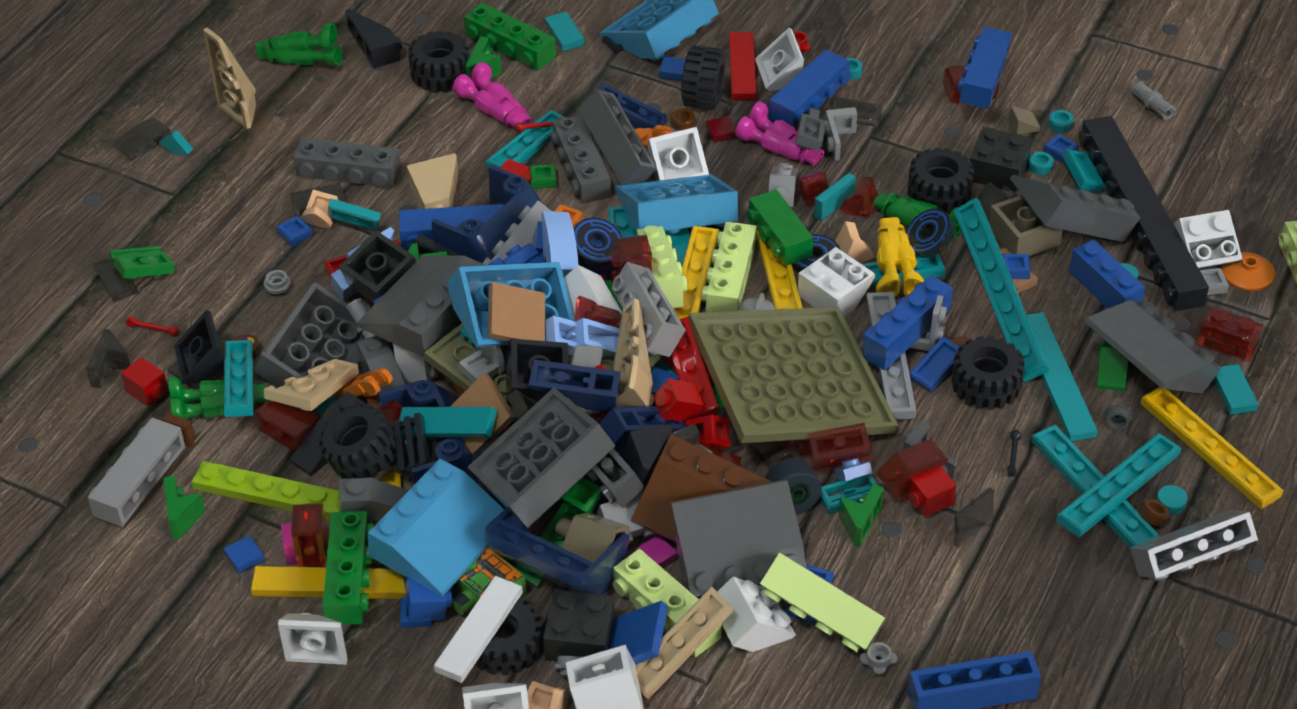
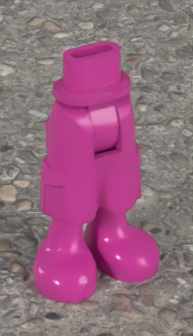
(492, 98)
(777, 136)

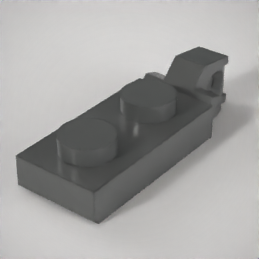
(810, 130)

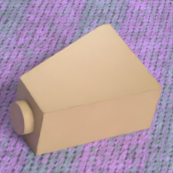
(434, 181)

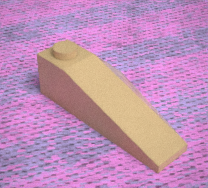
(231, 84)
(633, 360)

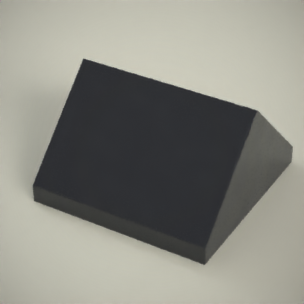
(200, 352)
(644, 449)

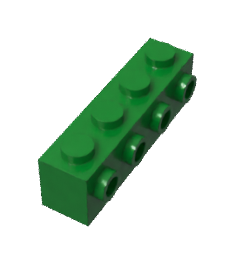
(510, 36)
(347, 568)

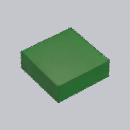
(543, 176)

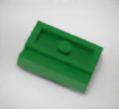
(141, 262)

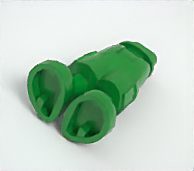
(299, 47)
(907, 209)
(211, 397)

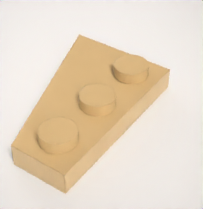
(315, 387)

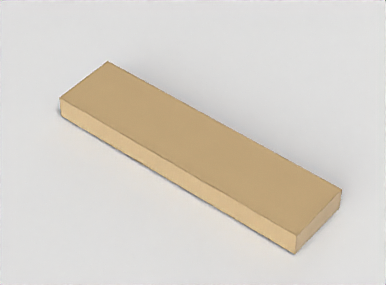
(683, 640)

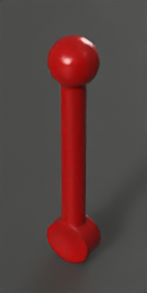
(520, 126)
(132, 322)

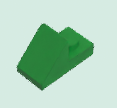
(483, 53)
(1111, 368)
(181, 509)
(860, 516)

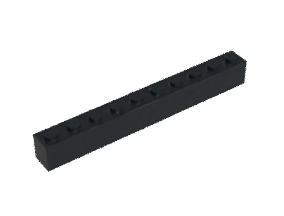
(1154, 232)

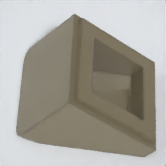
(1023, 120)

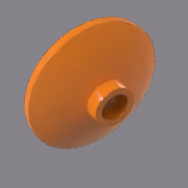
(1249, 274)

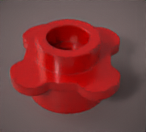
(802, 39)

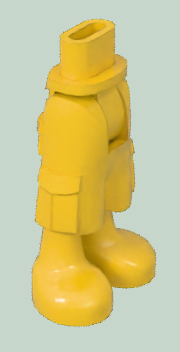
(893, 254)

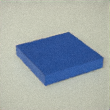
(640, 631)

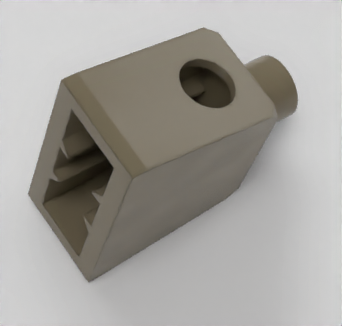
(589, 534)

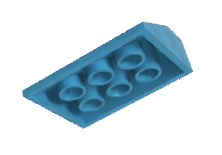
(659, 25)
(679, 203)
(470, 293)
(435, 528)

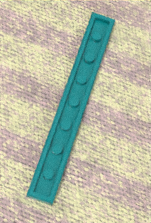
(1000, 287)

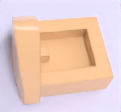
(317, 209)
(850, 243)
(547, 697)

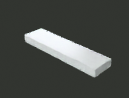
(478, 629)

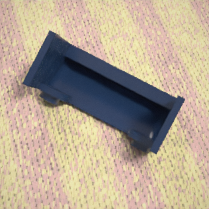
(478, 238)
(428, 394)
(548, 561)

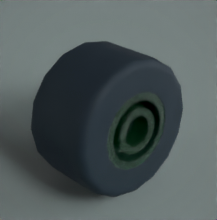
(802, 482)

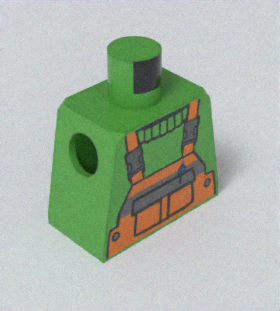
(479, 576)

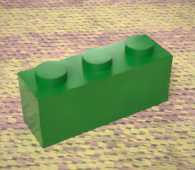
(780, 227)

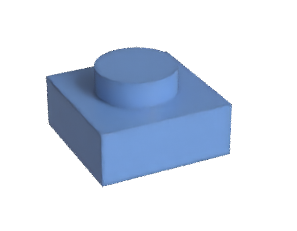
(852, 469)

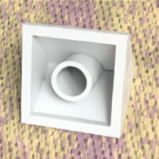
(780, 61)
(677, 155)
(589, 285)

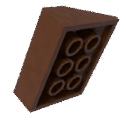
(683, 474)

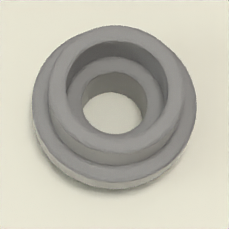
(277, 282)

